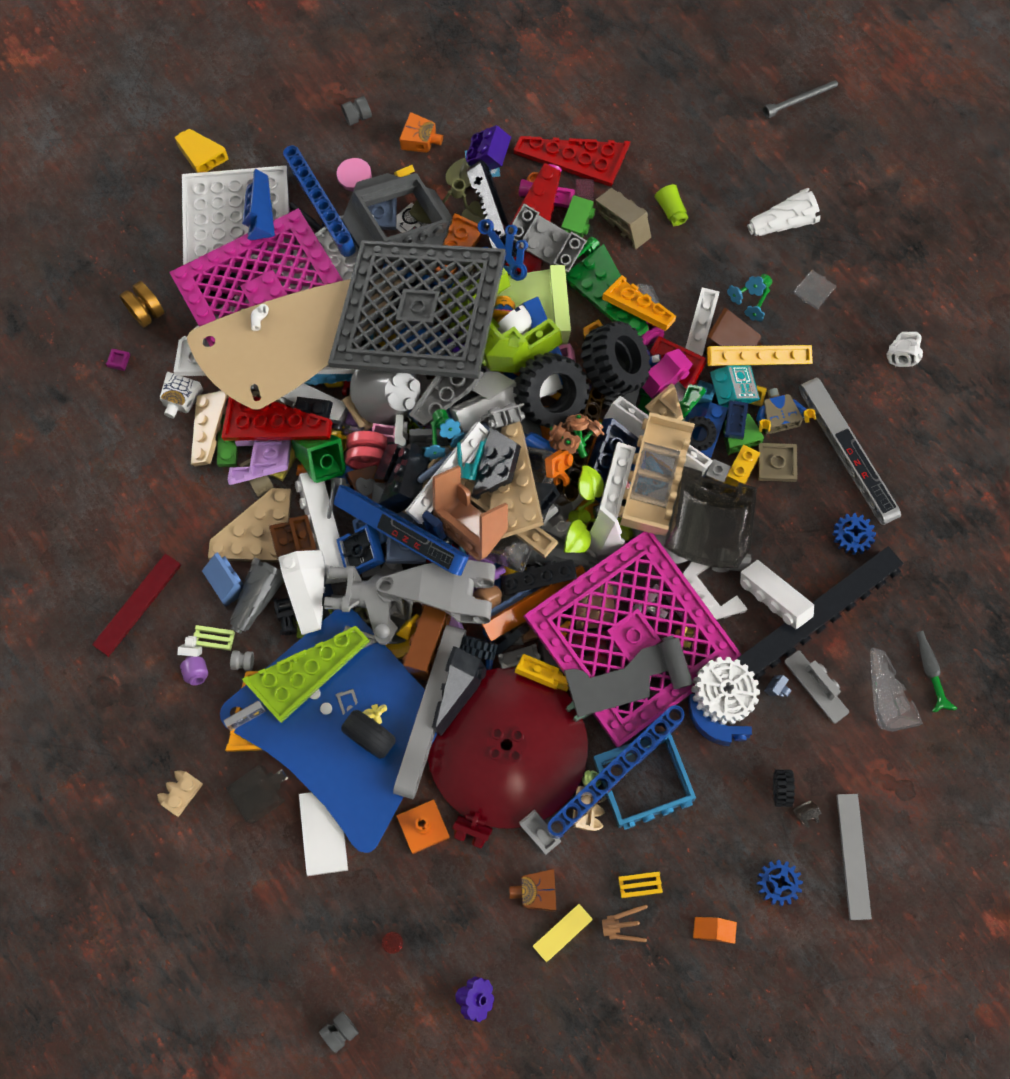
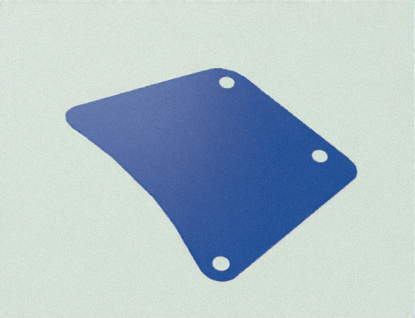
(313, 747)

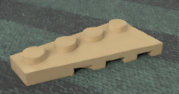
(206, 426)

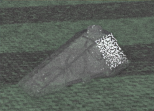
(890, 702)

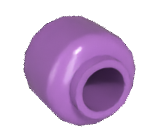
(194, 670)

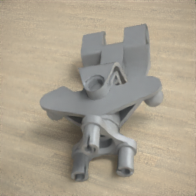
(395, 591)

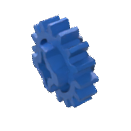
(846, 536)
(776, 891)

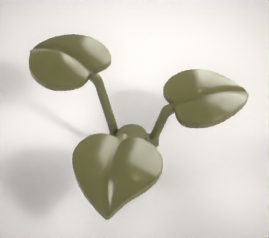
(458, 180)

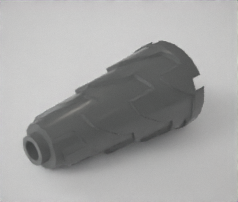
(559, 555)
(258, 589)

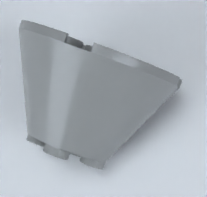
(384, 394)

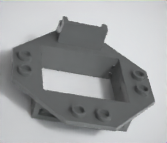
(386, 187)

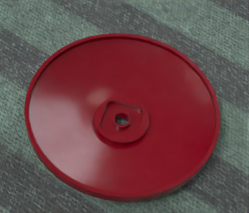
(537, 771)

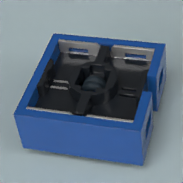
(361, 549)

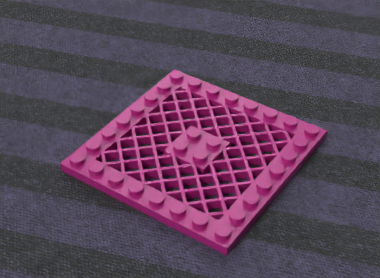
(267, 284)
(633, 631)

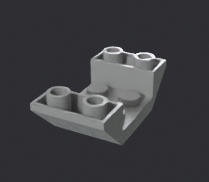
(546, 239)

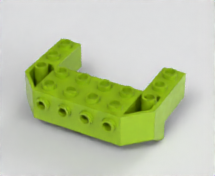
(511, 349)

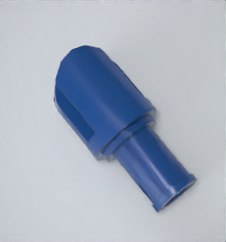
(537, 441)

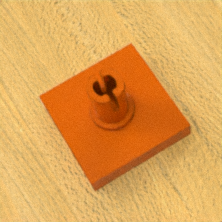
(423, 826)

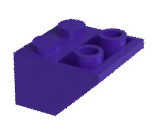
(489, 146)

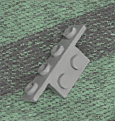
(818, 685)

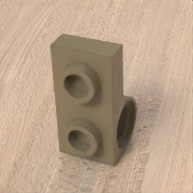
(260, 485)

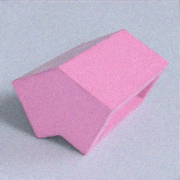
(386, 430)

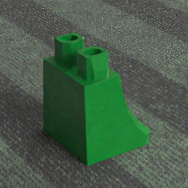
(321, 457)

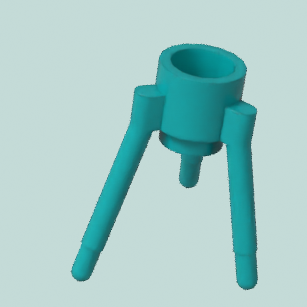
(470, 471)

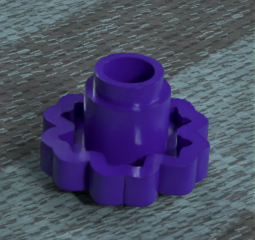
(475, 999)

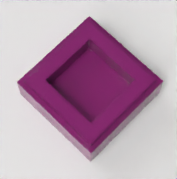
(118, 359)

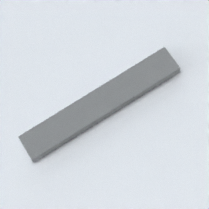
(853, 857)

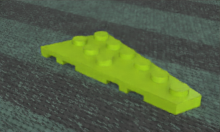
(298, 677)

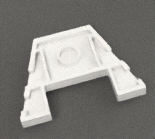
(728, 609)

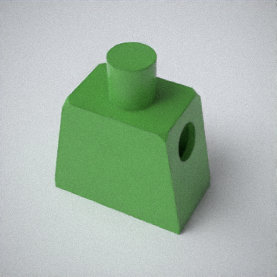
(751, 438)

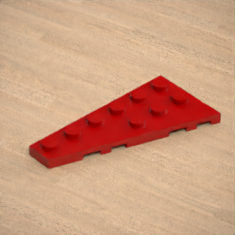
(576, 156)

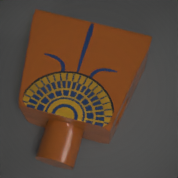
(536, 891)

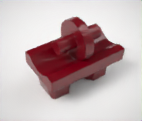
(472, 826)

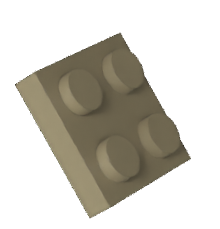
(777, 462)

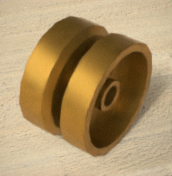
(142, 303)

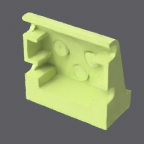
(552, 291)

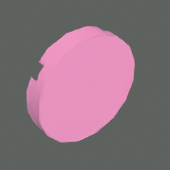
(353, 171)

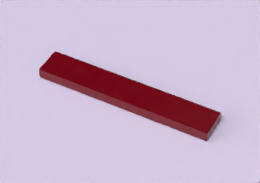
(136, 605)

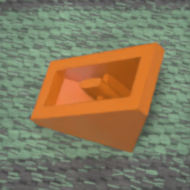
(714, 929)

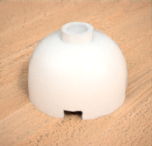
(520, 320)

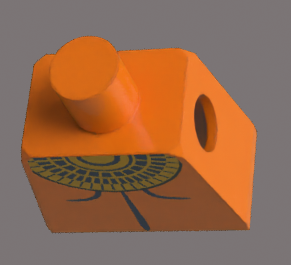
(419, 134)

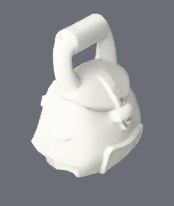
(905, 350)

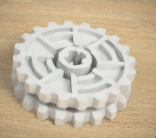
(715, 701)

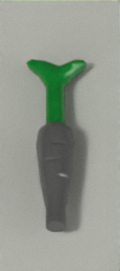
(933, 672)

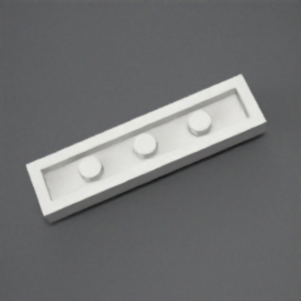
(617, 478)

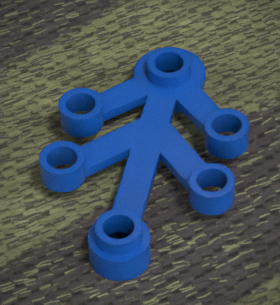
(513, 265)

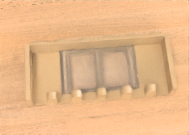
(656, 474)

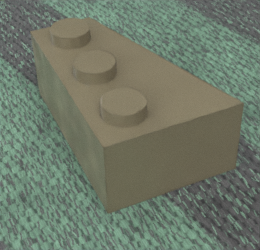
(625, 215)

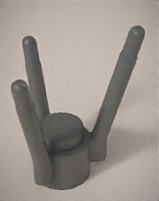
(335, 482)

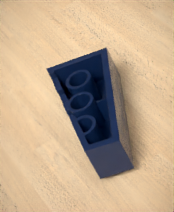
(605, 445)

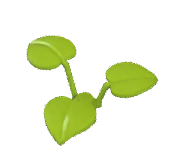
(578, 537)

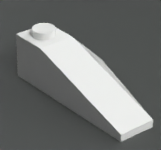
(304, 581)

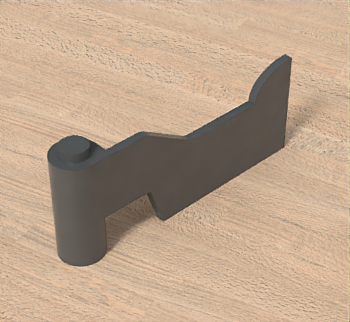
(630, 683)

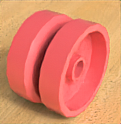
(364, 449)

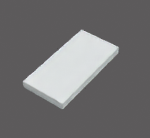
(321, 838)

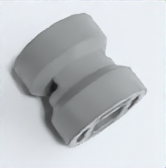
(241, 660)

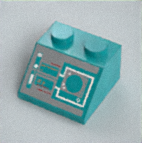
(734, 384)

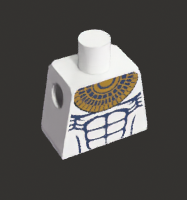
(179, 394)

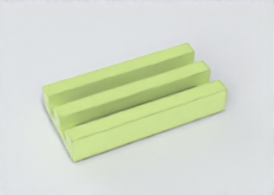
(231, 633)

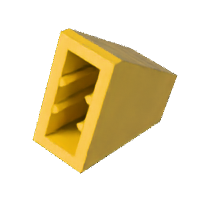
(200, 151)

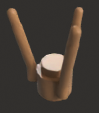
(612, 926)

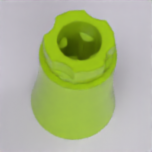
(671, 203)

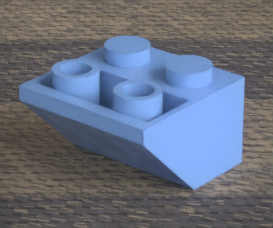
(223, 579)

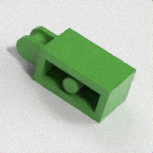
(578, 216)

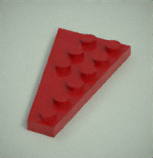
(540, 198)
(272, 423)

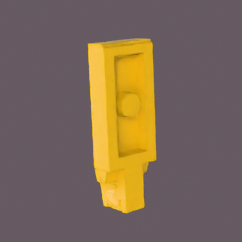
(541, 672)

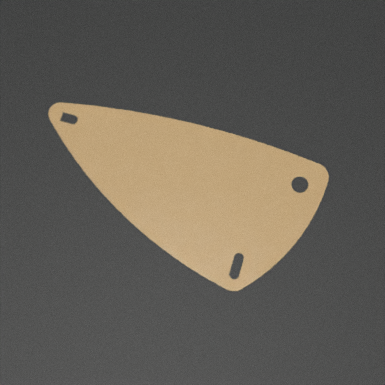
(285, 351)

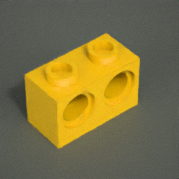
(742, 466)

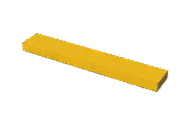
(759, 355)

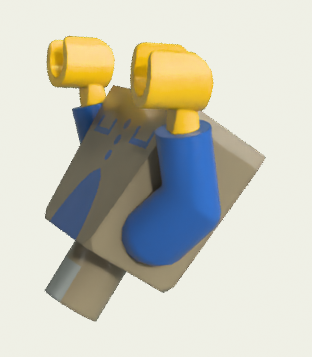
(781, 413)

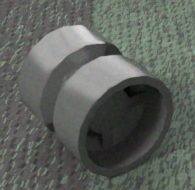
(357, 110)
(338, 1032)

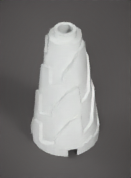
(789, 214)

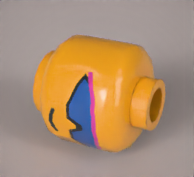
(503, 306)

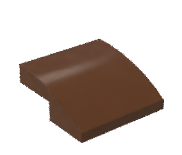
(292, 536)

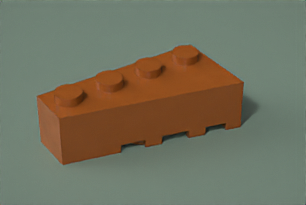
(425, 642)

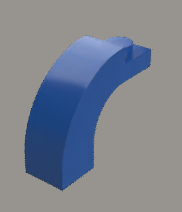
(715, 731)

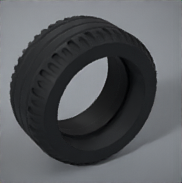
(368, 734)

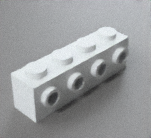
(777, 594)

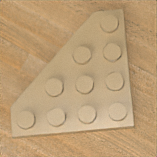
(249, 533)

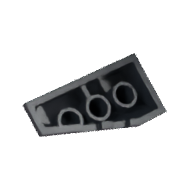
(463, 679)

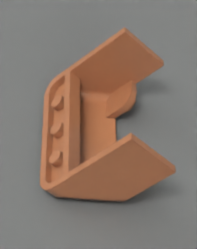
(462, 521)

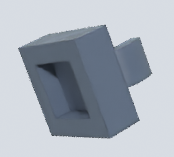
(777, 686)

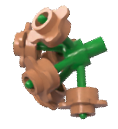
(571, 443)

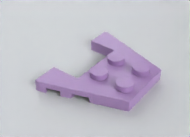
(266, 459)

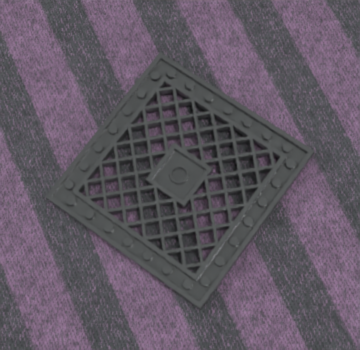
(418, 308)

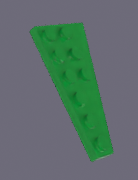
(593, 278)

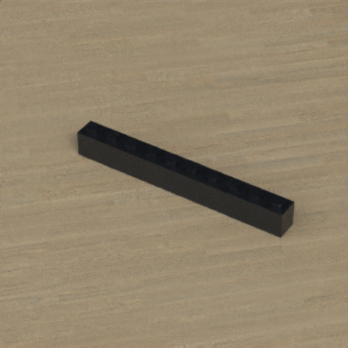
(826, 609)

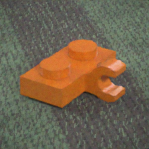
(556, 466)

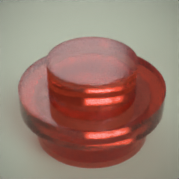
(392, 942)

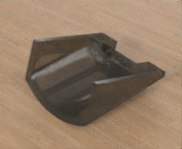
(711, 521)

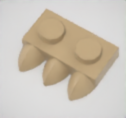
(179, 793)
(589, 821)

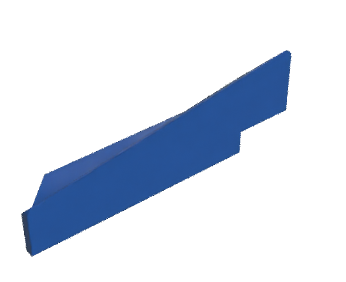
(258, 208)

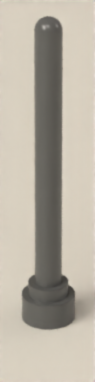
(771, 110)

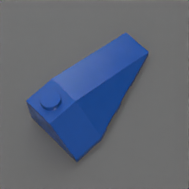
(716, 414)

